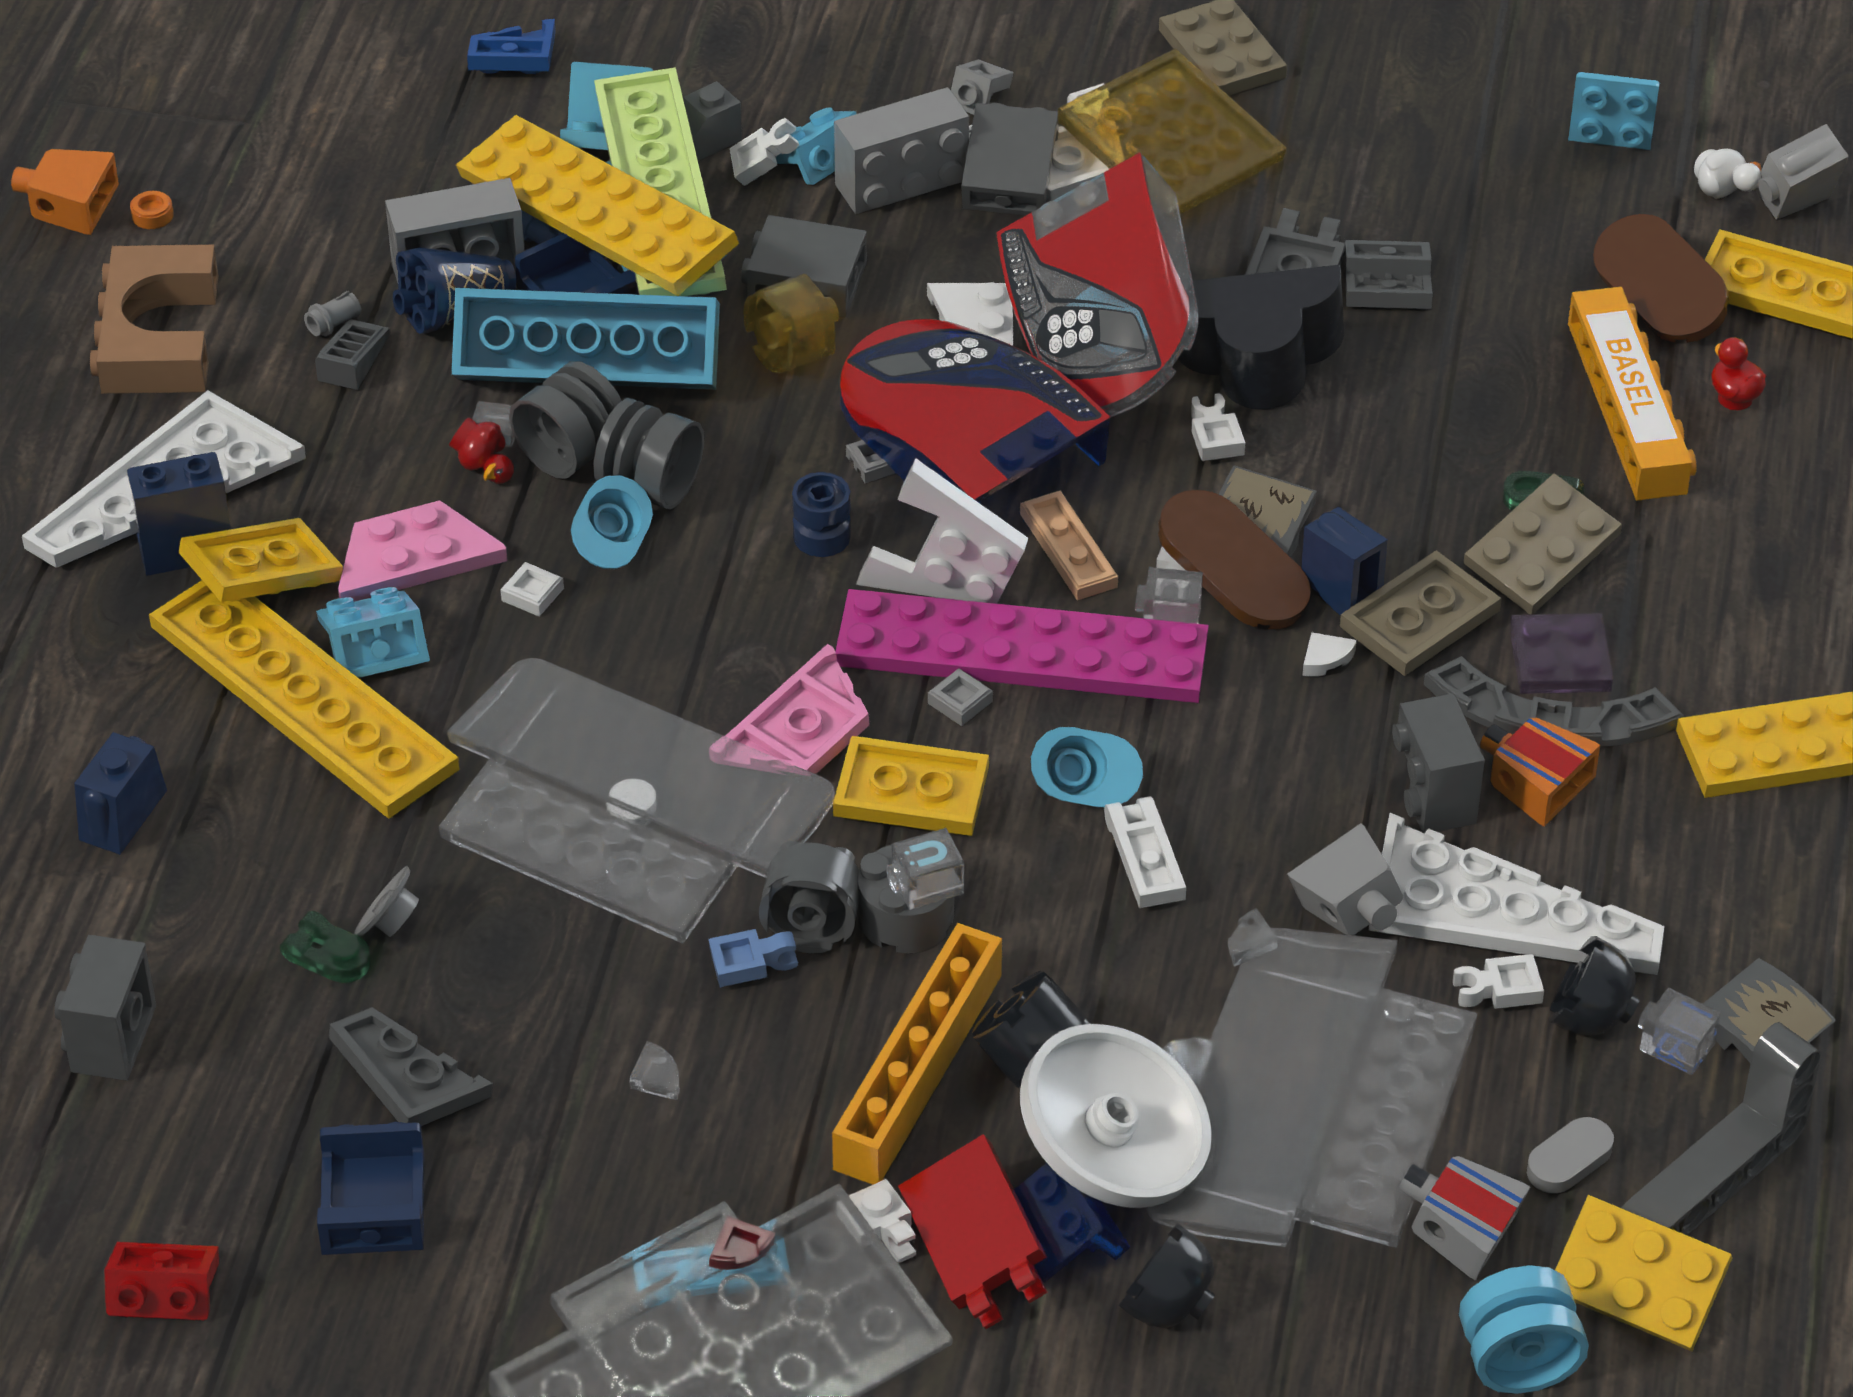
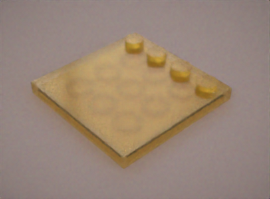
(1178, 123)

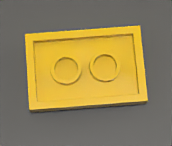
(260, 559)
(911, 785)
(1642, 1272)

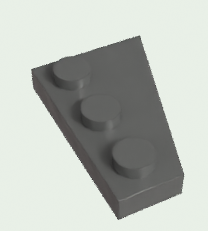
(403, 1073)

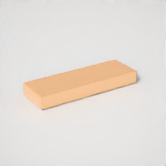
(1069, 545)

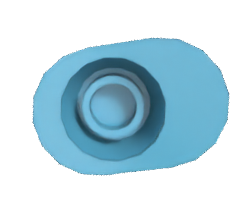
(611, 522)
(1086, 766)

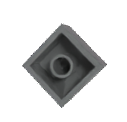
(1441, 763)
(106, 1007)

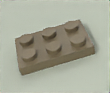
(1224, 46)
(1542, 544)
(1420, 612)

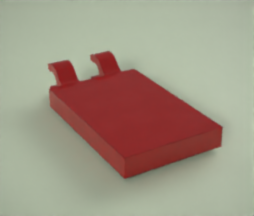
(975, 1229)

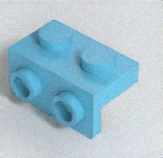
(816, 146)

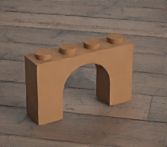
(139, 281)

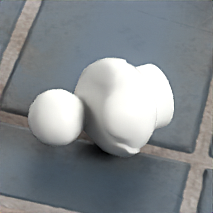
(1724, 171)

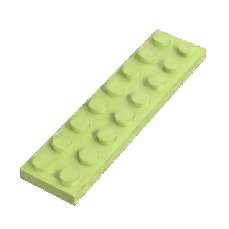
(654, 143)

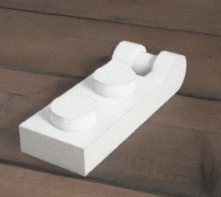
(1145, 852)

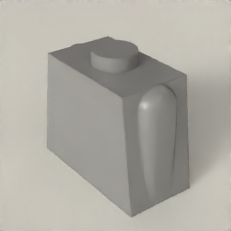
(1801, 172)

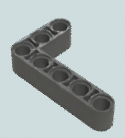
(1743, 1142)

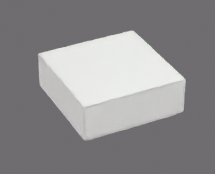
(532, 589)

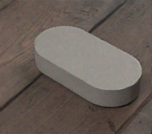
(1570, 1155)

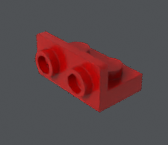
(160, 1280)

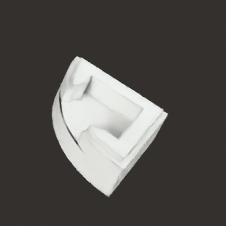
(1326, 653)

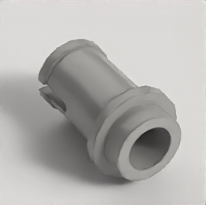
(323, 318)

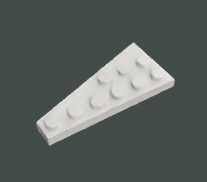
(105, 506)
(1502, 906)

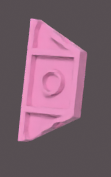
(414, 550)
(807, 716)

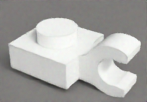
(887, 1217)

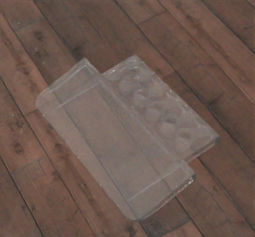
(622, 797)
(1319, 1094)

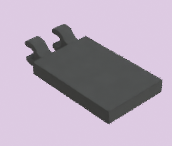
(1287, 249)

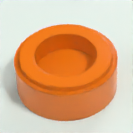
(151, 210)

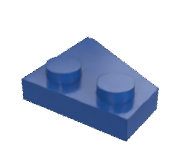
(512, 50)

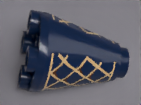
(429, 283)

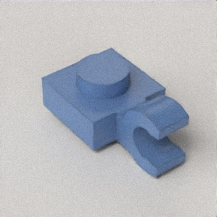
(744, 957)

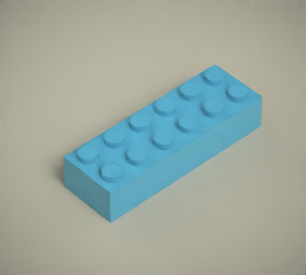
(620, 335)

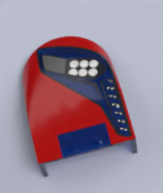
(964, 405)

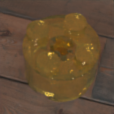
(791, 324)

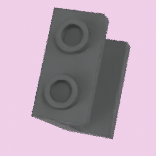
(1009, 158)
(824, 252)

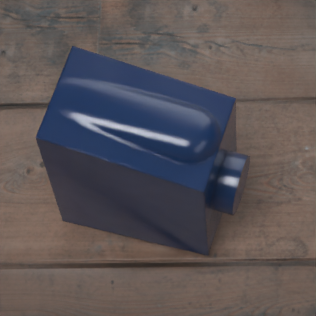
(1343, 559)
(118, 792)

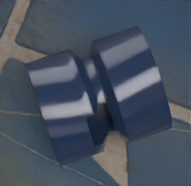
(821, 514)

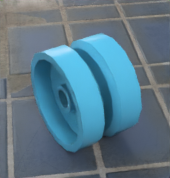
(1523, 1329)

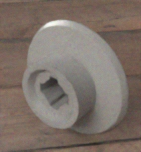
(390, 907)

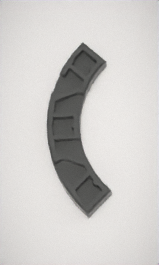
(1610, 724)

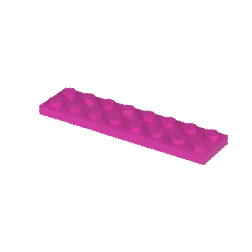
(1023, 645)

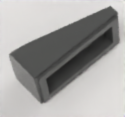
(346, 360)

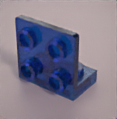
(1066, 1221)

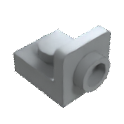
(977, 82)

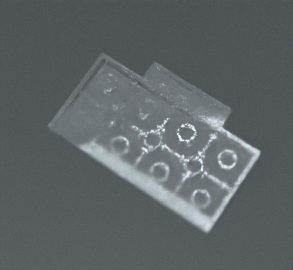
(682, 1329)

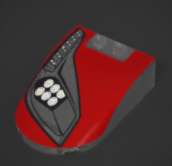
(1105, 284)

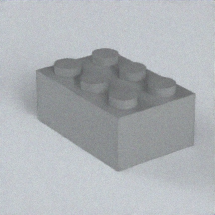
(901, 150)
(460, 219)

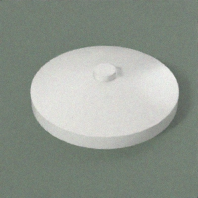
(1115, 1115)

